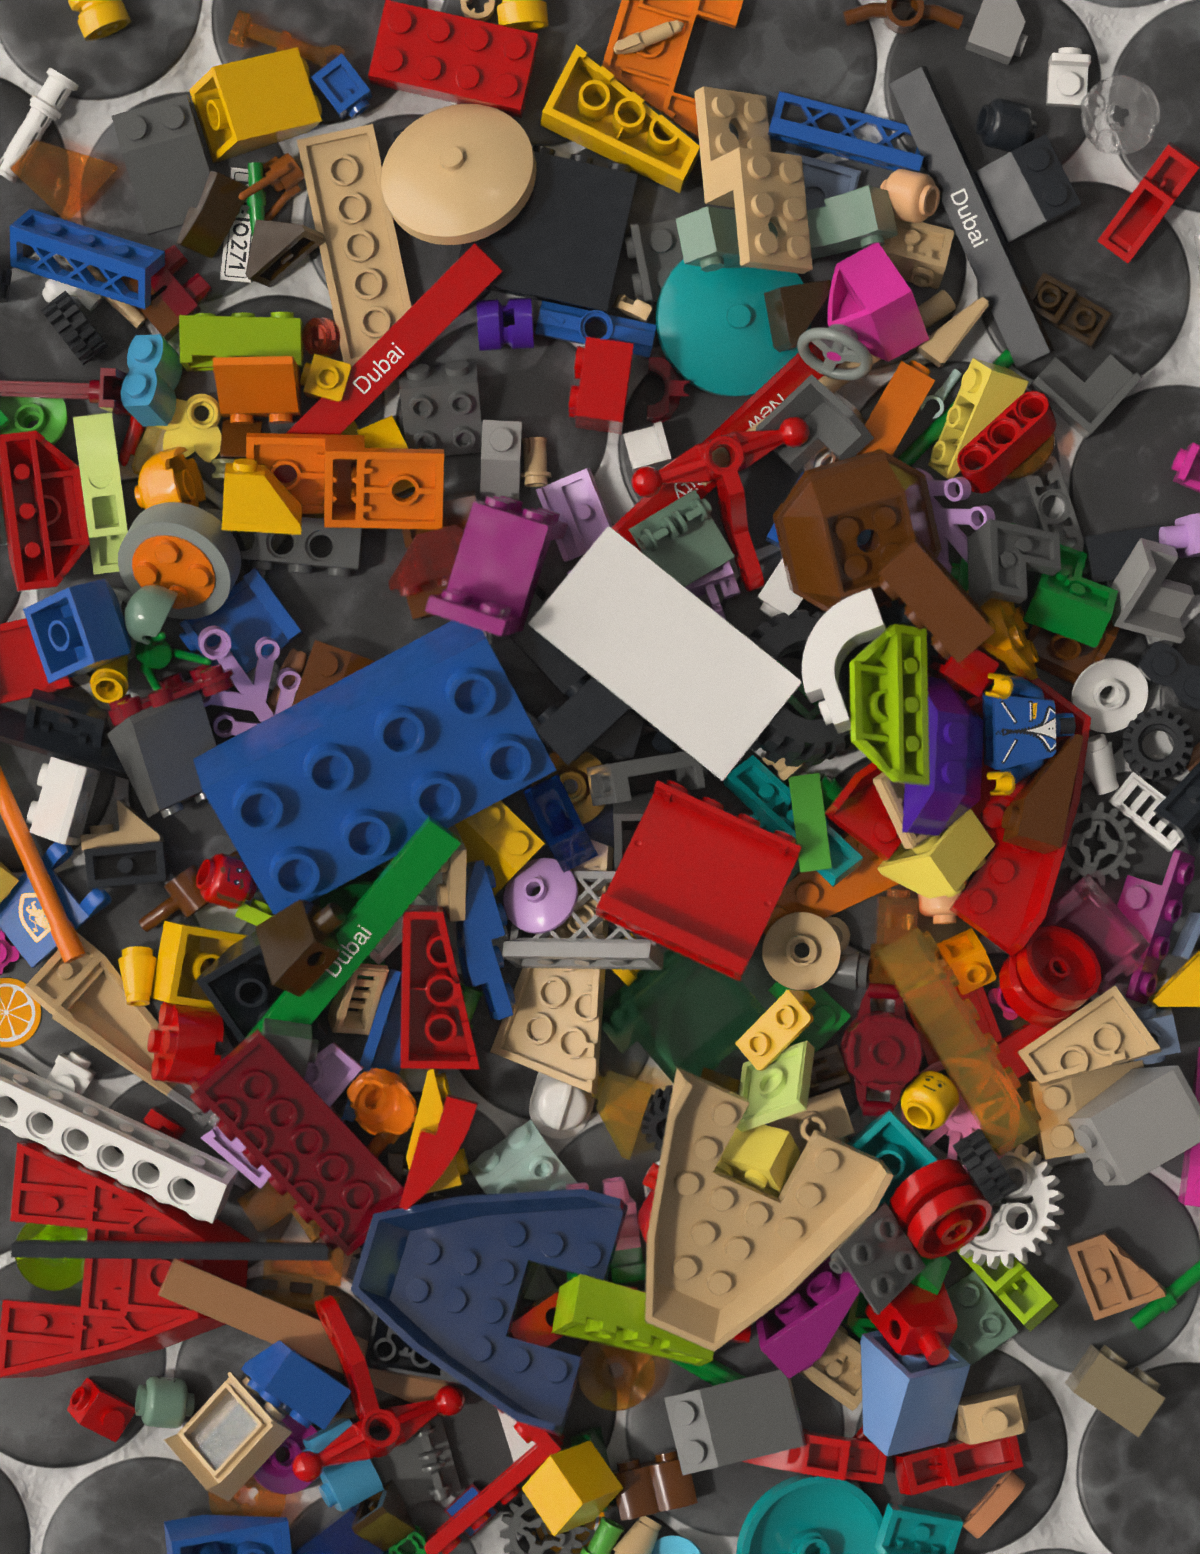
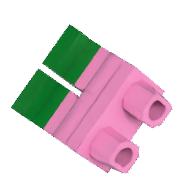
(628, 1256)

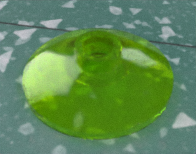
(51, 1272)

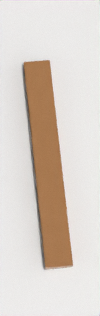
(275, 1322)

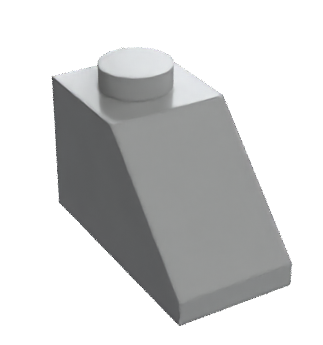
(998, 31)
(501, 459)

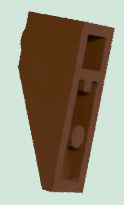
(1042, 806)

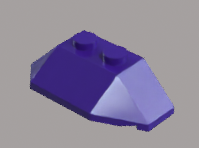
(953, 764)

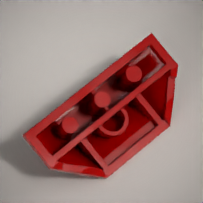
(40, 510)

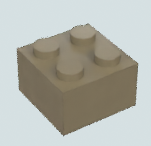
(1114, 1390)

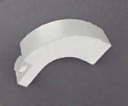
(831, 640)

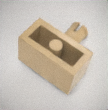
(823, 1113)

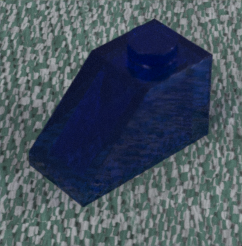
(560, 823)

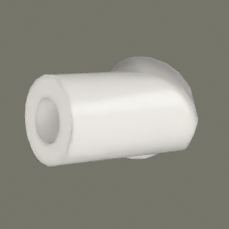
(55, 288)

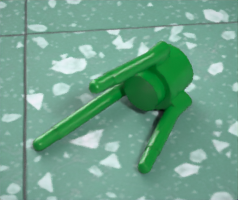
(158, 655)

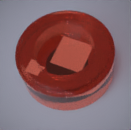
(321, 336)

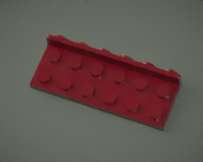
(297, 1141)

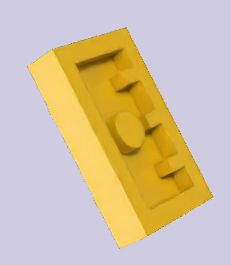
(777, 1028)

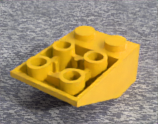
(428, 1117)

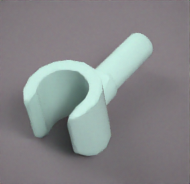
(942, 393)

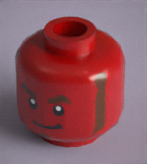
(225, 881)

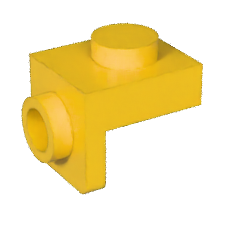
(325, 378)

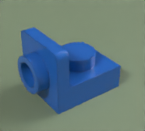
(343, 87)

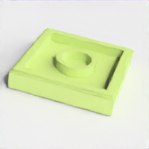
(779, 1088)

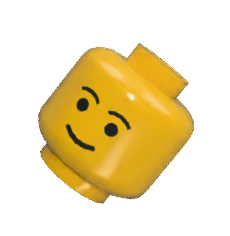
(929, 1100)

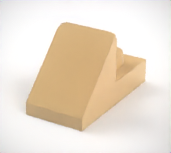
(132, 830)

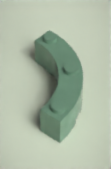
(844, 224)

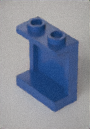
(246, 616)

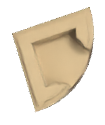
(635, 309)

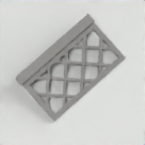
(580, 952)

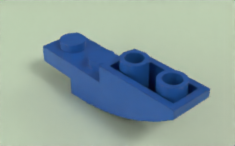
(477, 956)

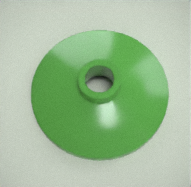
(49, 412)

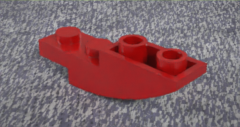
(830, 1458)

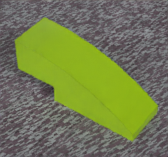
(1016, 1290)

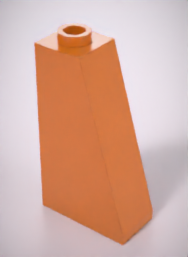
(898, 406)

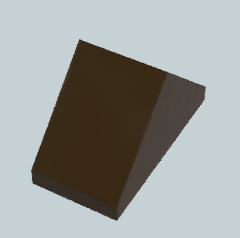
(278, 249)
(792, 311)
(383, 1518)

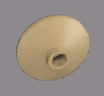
(798, 971)

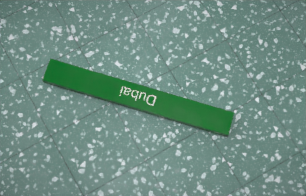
(372, 919)

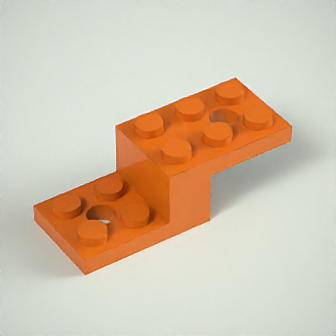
(356, 482)

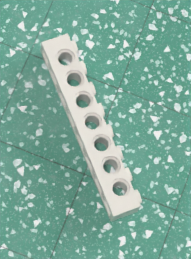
(107, 1129)

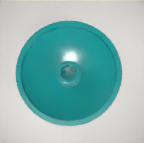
(719, 327)
(811, 1518)

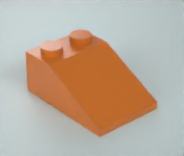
(258, 388)

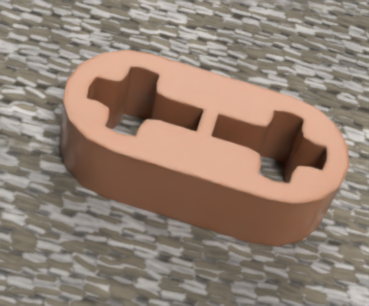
(993, 1504)

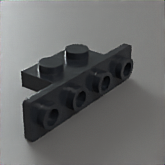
(62, 731)

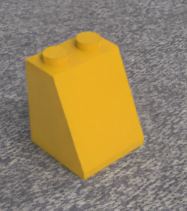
(255, 103)

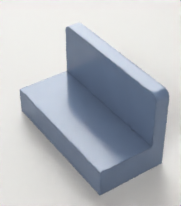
(1188, 937)

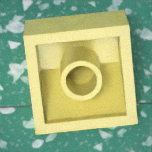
(943, 861)

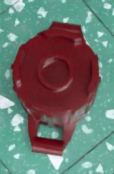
(881, 1050)

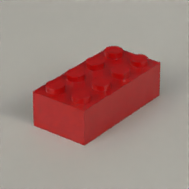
(453, 58)

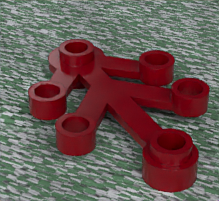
(205, 677)

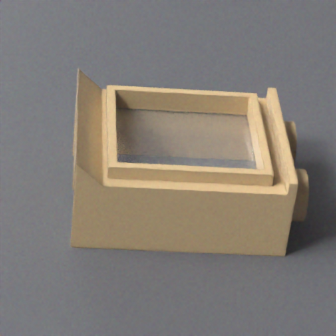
(230, 1437)

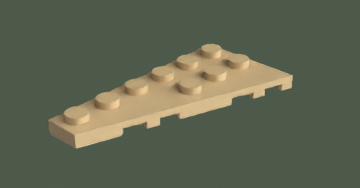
(561, 1009)

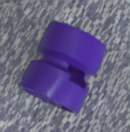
(491, 319)

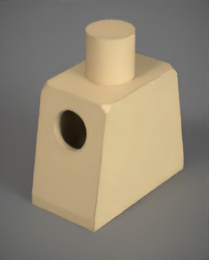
(991, 1416)

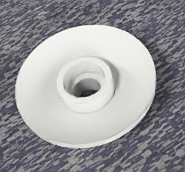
(1121, 704)

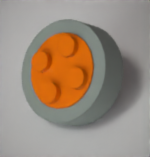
(183, 552)

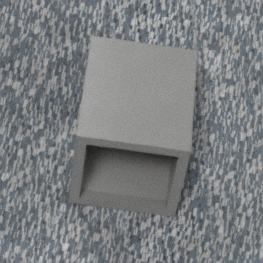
(1138, 1124)

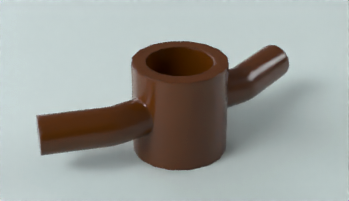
(884, 10)
(183, 896)

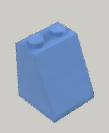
(907, 1398)

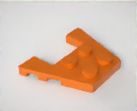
(655, 69)

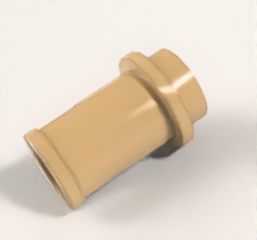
(535, 462)

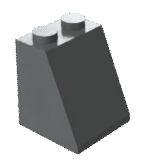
(160, 751)

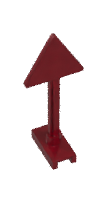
(103, 392)

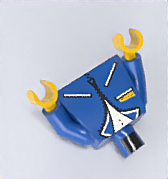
(1019, 730)

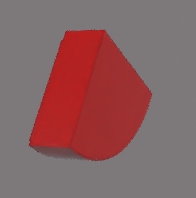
(161, 1121)

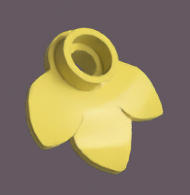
(191, 433)

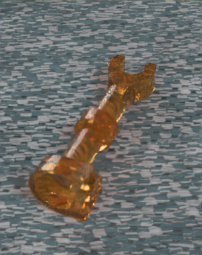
(282, 41)

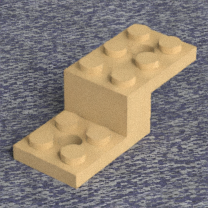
(753, 180)

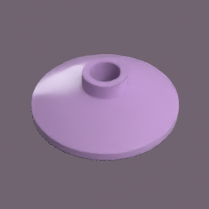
(550, 906)

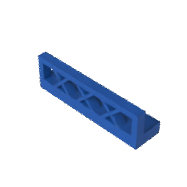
(839, 144)
(82, 248)
(383, 1042)

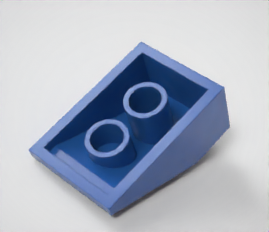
(228, 1535)

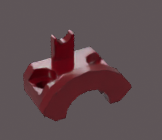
(673, 388)

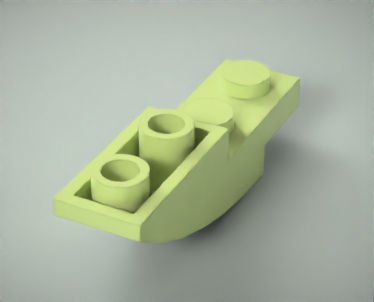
(101, 489)

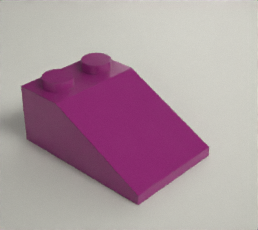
(807, 1319)

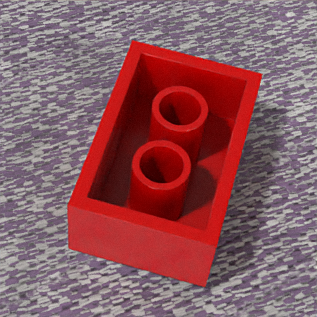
(603, 386)

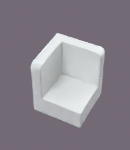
(647, 447)

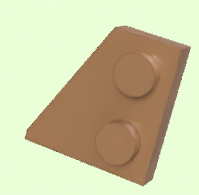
(1111, 1276)

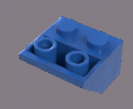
(296, 1385)

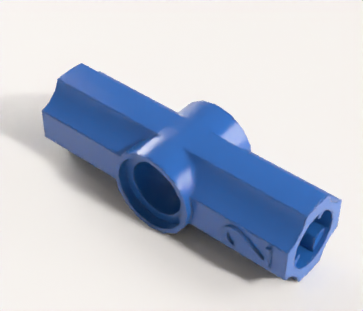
(569, 325)

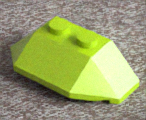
(892, 704)

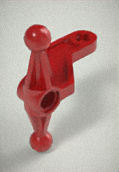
(697, 466)
(400, 1421)

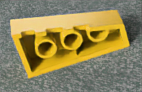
(617, 123)

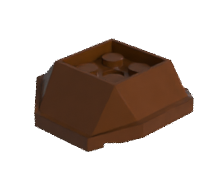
(830, 510)

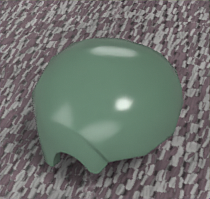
(148, 611)

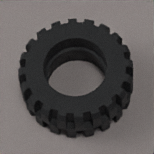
(787, 734)

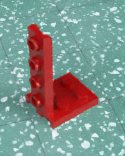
(501, 1489)

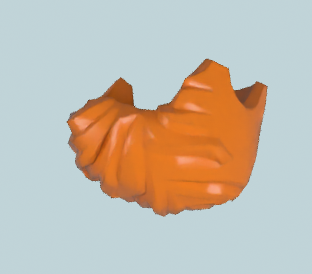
(382, 1102)

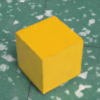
(572, 1488)

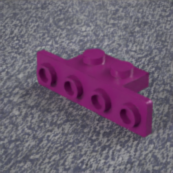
(1153, 913)

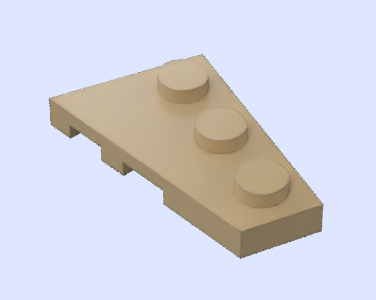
(1089, 1040)

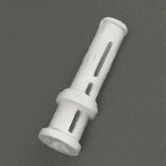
(44, 109)

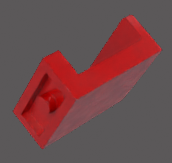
(21, 665)

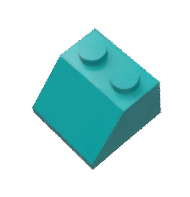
(895, 1145)

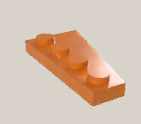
(815, 895)

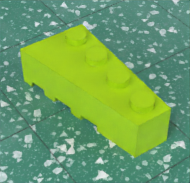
(616, 1318)

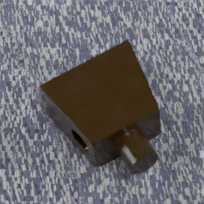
(300, 944)

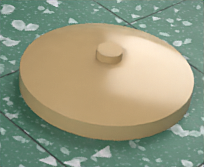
(458, 174)

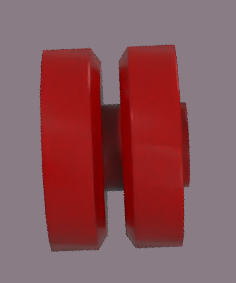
(1050, 976)
(940, 1208)

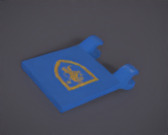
(24, 918)

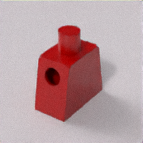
(918, 1323)

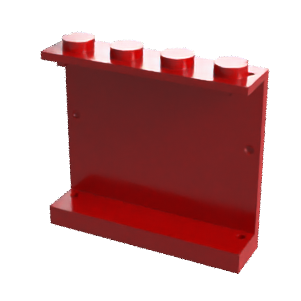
(699, 879)

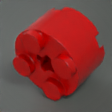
(184, 1043)

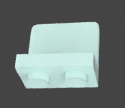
(521, 1165)

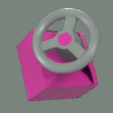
(867, 315)

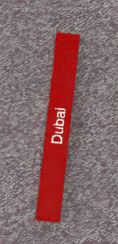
(399, 347)

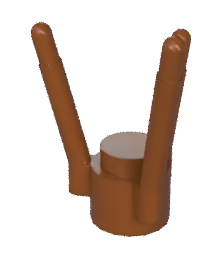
(281, 175)

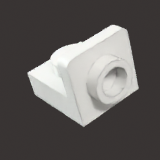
(1067, 77)
(72, 1072)

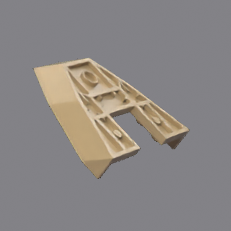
(728, 1249)

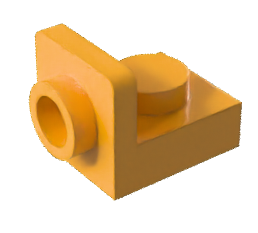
(967, 960)

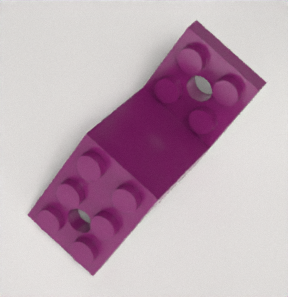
(498, 565)

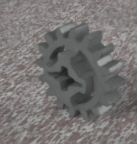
(1097, 824)
(524, 1525)

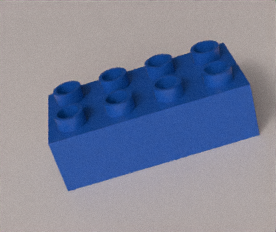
(369, 761)

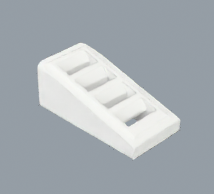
(1124, 791)

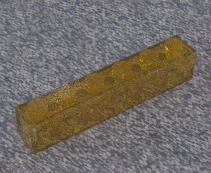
(958, 1041)

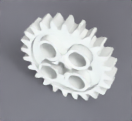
(1003, 1238)

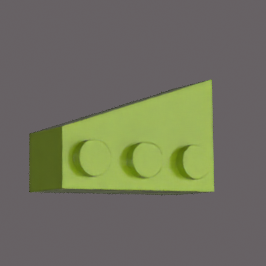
(238, 336)

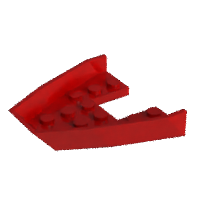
(1015, 884)
(119, 1296)

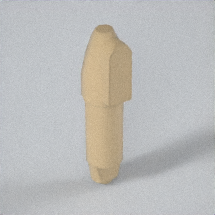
(648, 37)

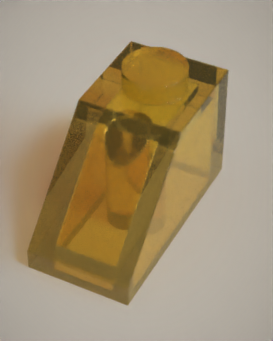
(622, 1107)

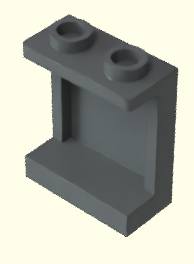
(610, 781)

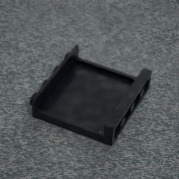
(566, 234)

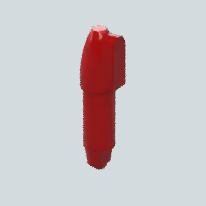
(131, 441)

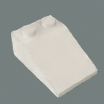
(63, 801)

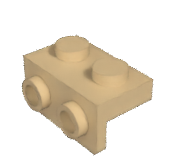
(839, 1370)

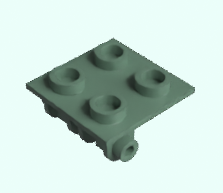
(683, 539)
(980, 1319)

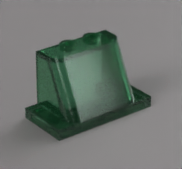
(681, 1015)

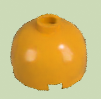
(169, 479)

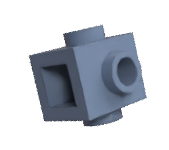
(1163, 1027)

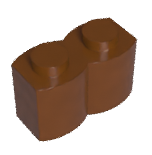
(653, 1486)

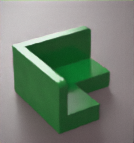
(1070, 602)

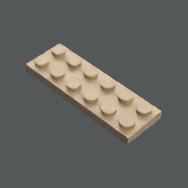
(361, 240)

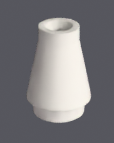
(1100, 764)

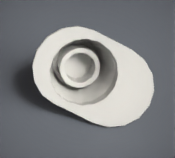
(559, 1107)

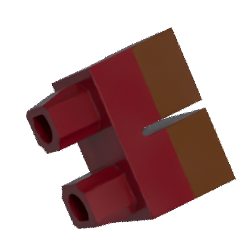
(169, 297)

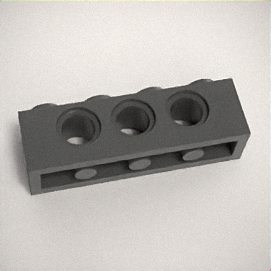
(340, 562)

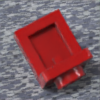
(100, 1410)

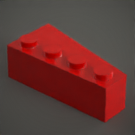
(432, 1002)

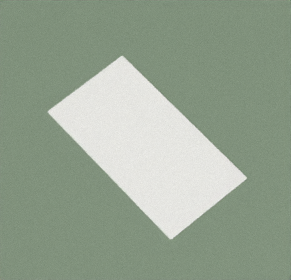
(665, 653)

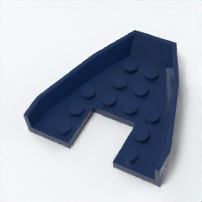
(455, 1275)

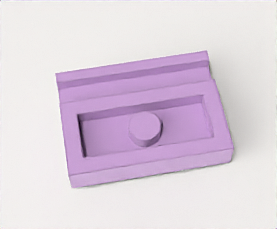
(580, 507)

